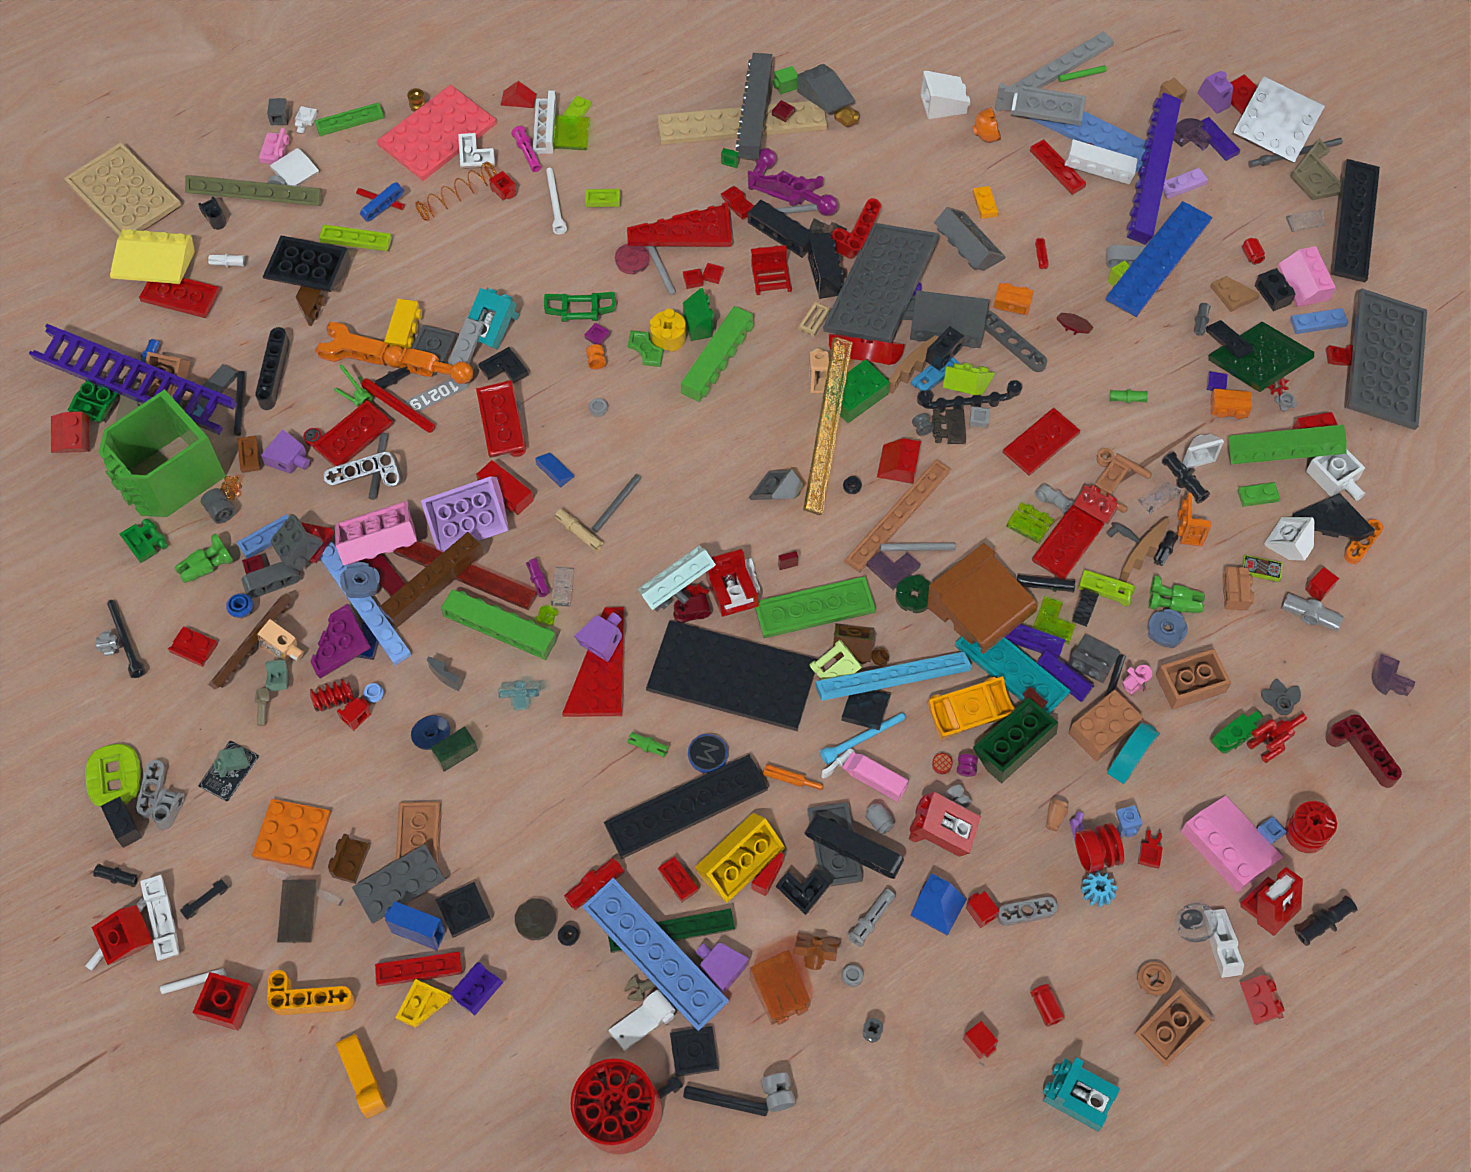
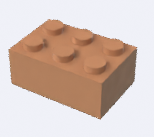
(1193, 679)
(1105, 725)

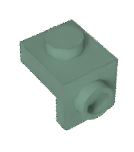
(276, 675)
(230, 760)

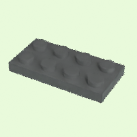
(837, 866)
(398, 882)

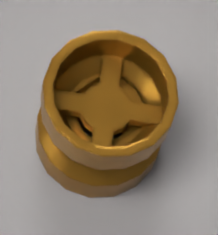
(415, 98)

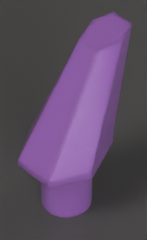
(1076, 823)

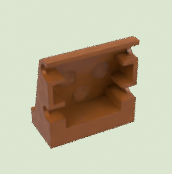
(980, 599)

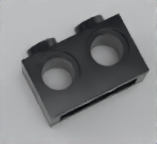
(1275, 289)
(944, 348)

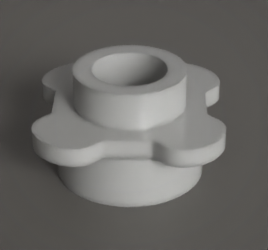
(1286, 397)

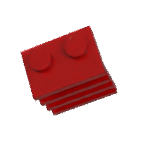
(766, 261)

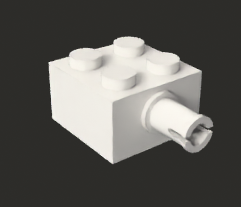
(1337, 474)

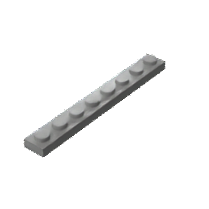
(1067, 62)

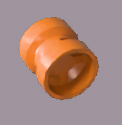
(595, 356)

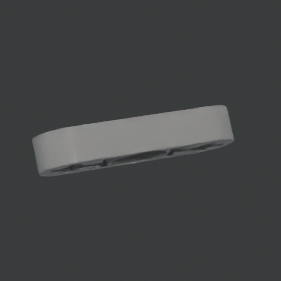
(148, 779)
(1040, 902)

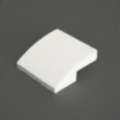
(294, 168)

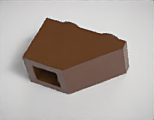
(310, 303)

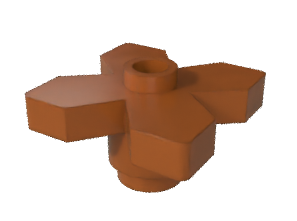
(815, 949)

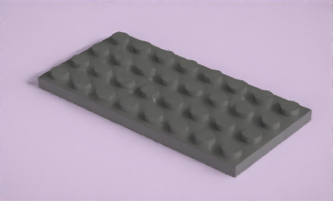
(881, 283)
(1387, 359)

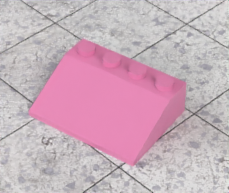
(375, 533)
(1231, 843)

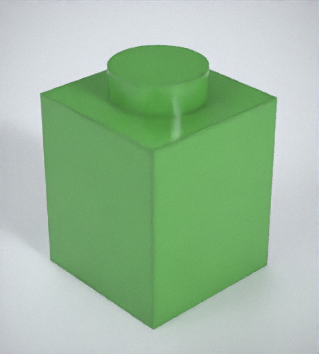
(785, 80)

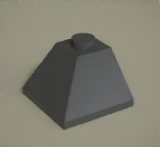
(778, 485)

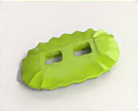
(98, 778)

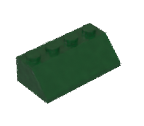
(1015, 740)

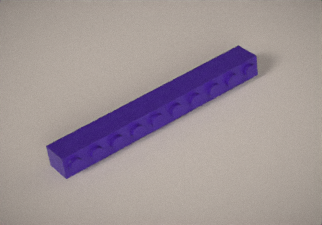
(1153, 168)

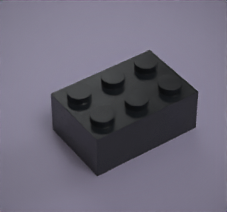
(825, 265)

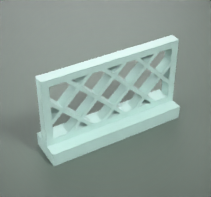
(676, 577)

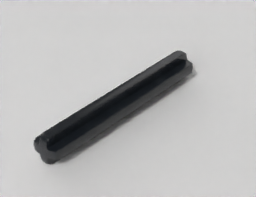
(725, 1100)

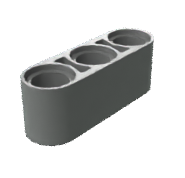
(269, 579)

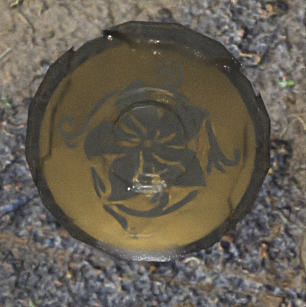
(535, 919)

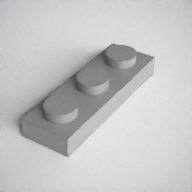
(466, 341)

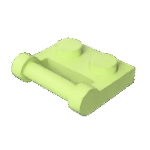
(845, 666)

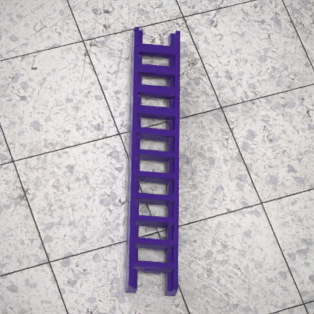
(121, 360)

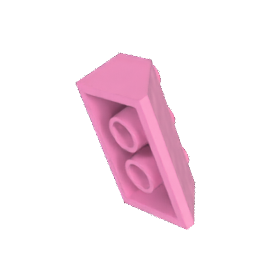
(1307, 276)

